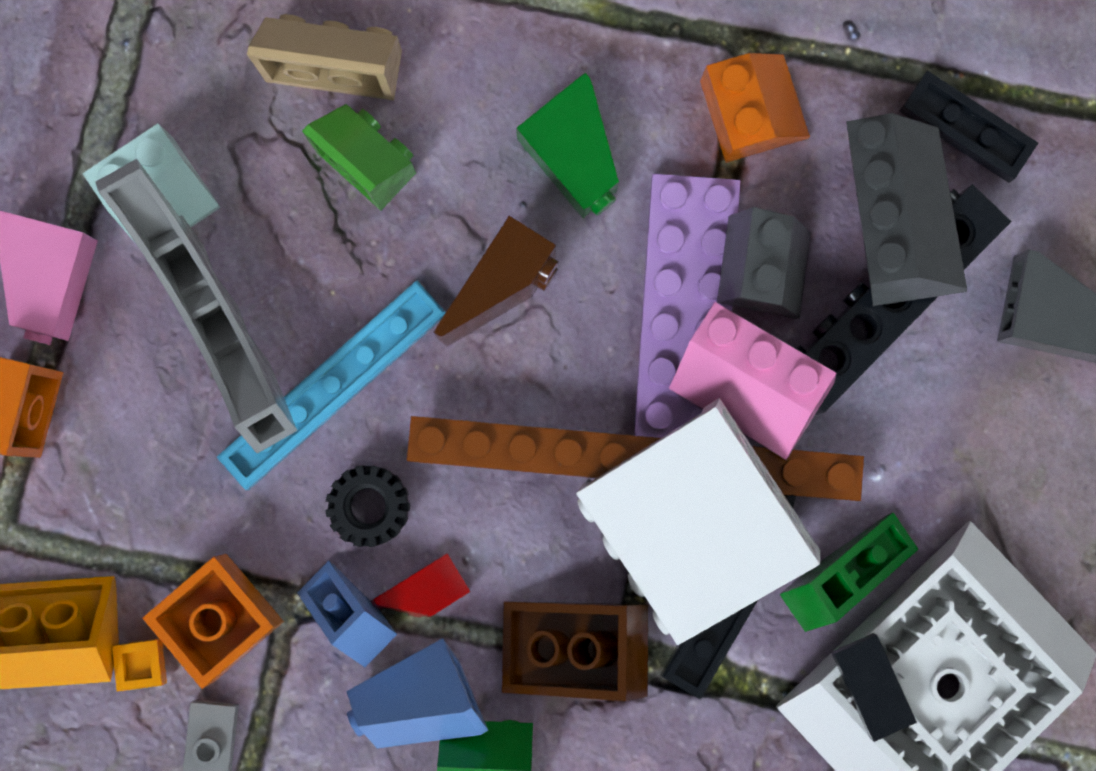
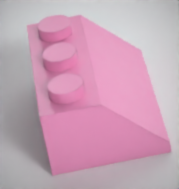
(757, 377)

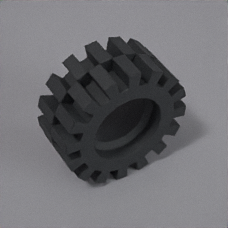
(341, 512)

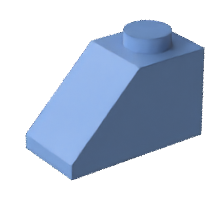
(346, 615)

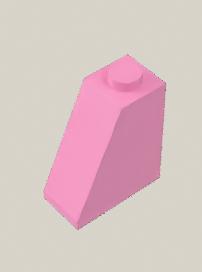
(43, 275)

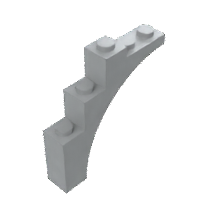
(203, 303)

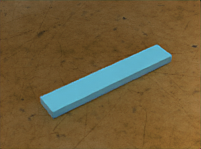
(340, 380)

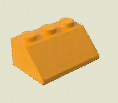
(57, 632)

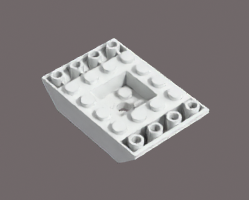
(961, 617)

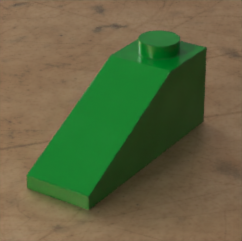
(849, 574)

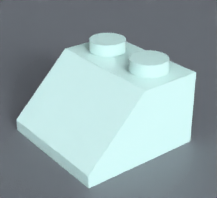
(167, 168)

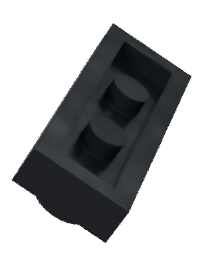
(969, 127)

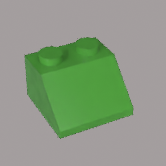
(361, 154)

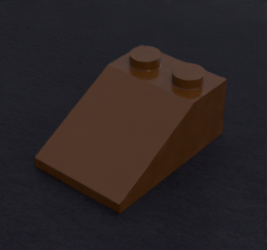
(503, 278)
(575, 650)

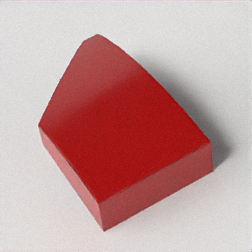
(426, 590)

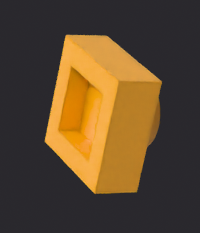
(139, 664)

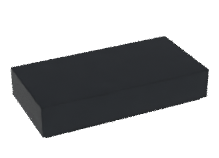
(873, 687)

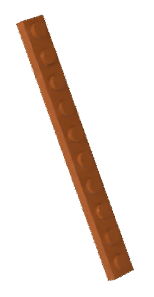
(596, 453)

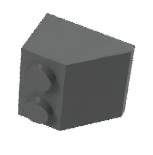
(764, 262)

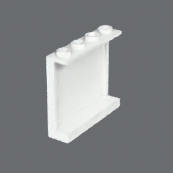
(699, 524)

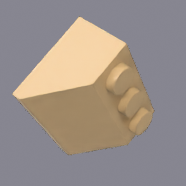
(327, 56)

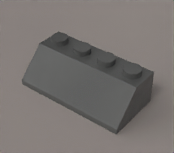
(905, 209)

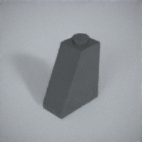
(1048, 309)

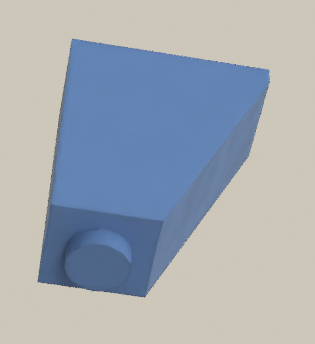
(416, 701)

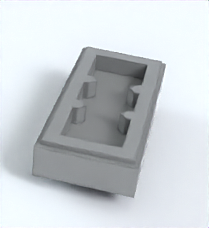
(210, 736)

